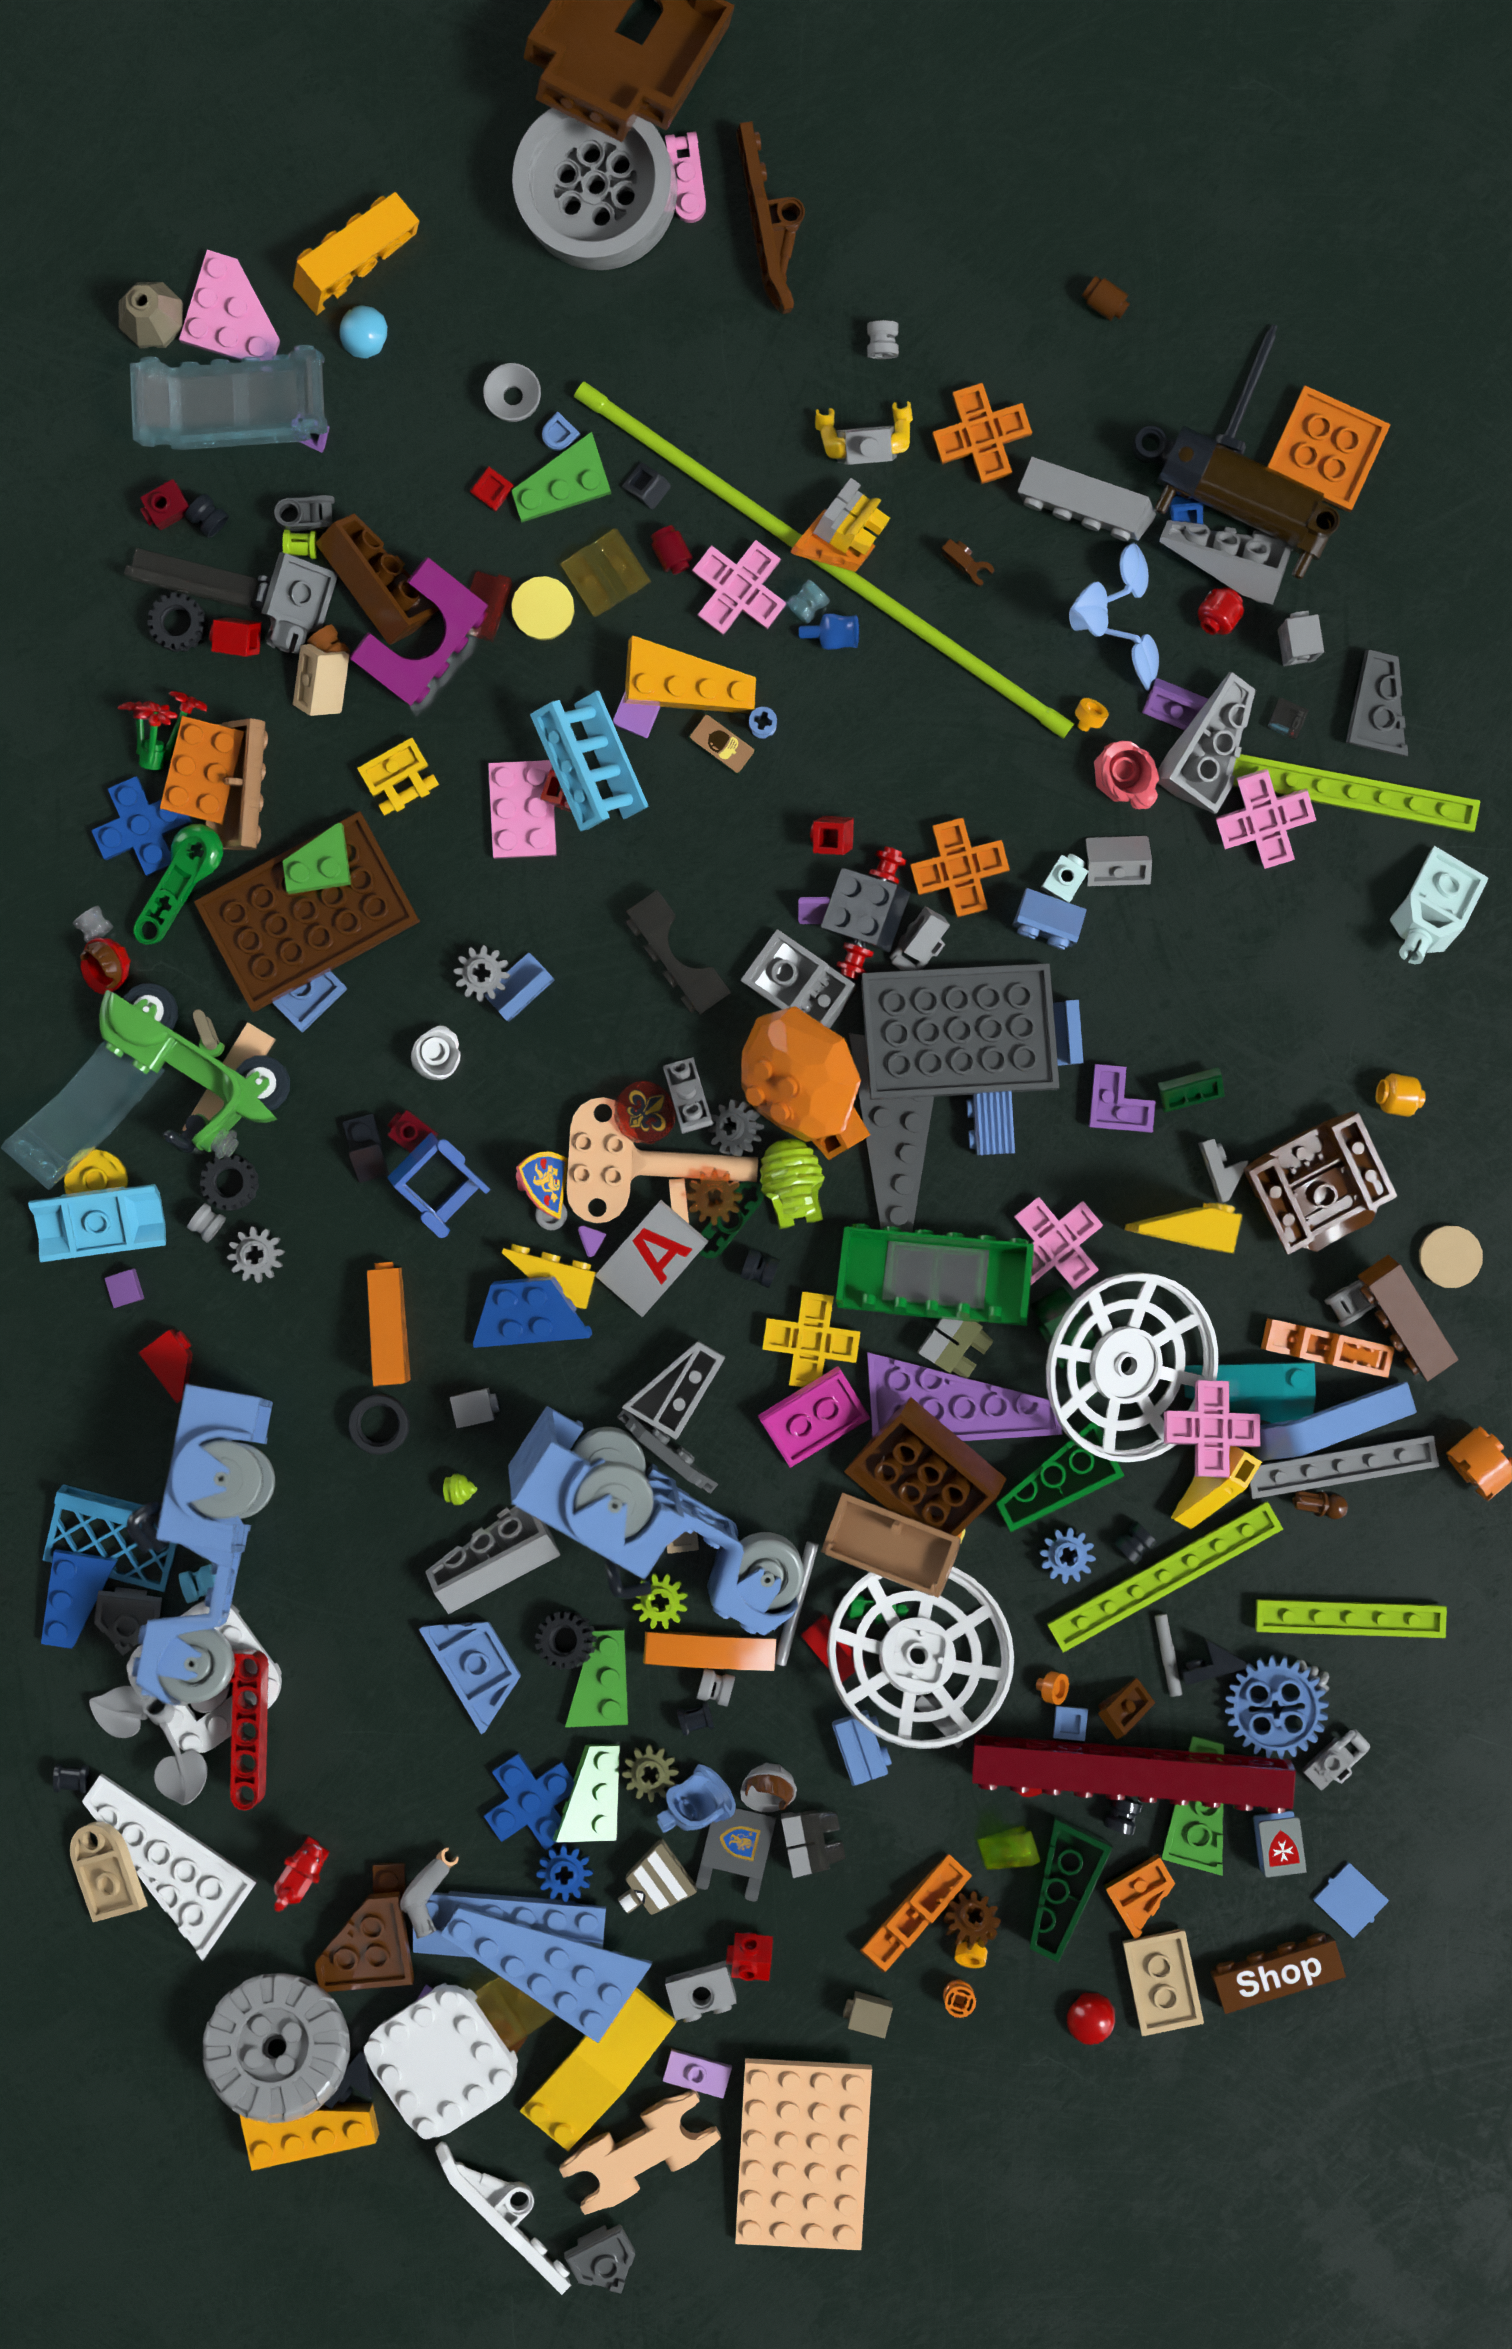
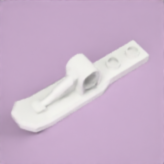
(492, 2200)

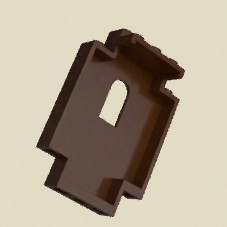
(612, 79)

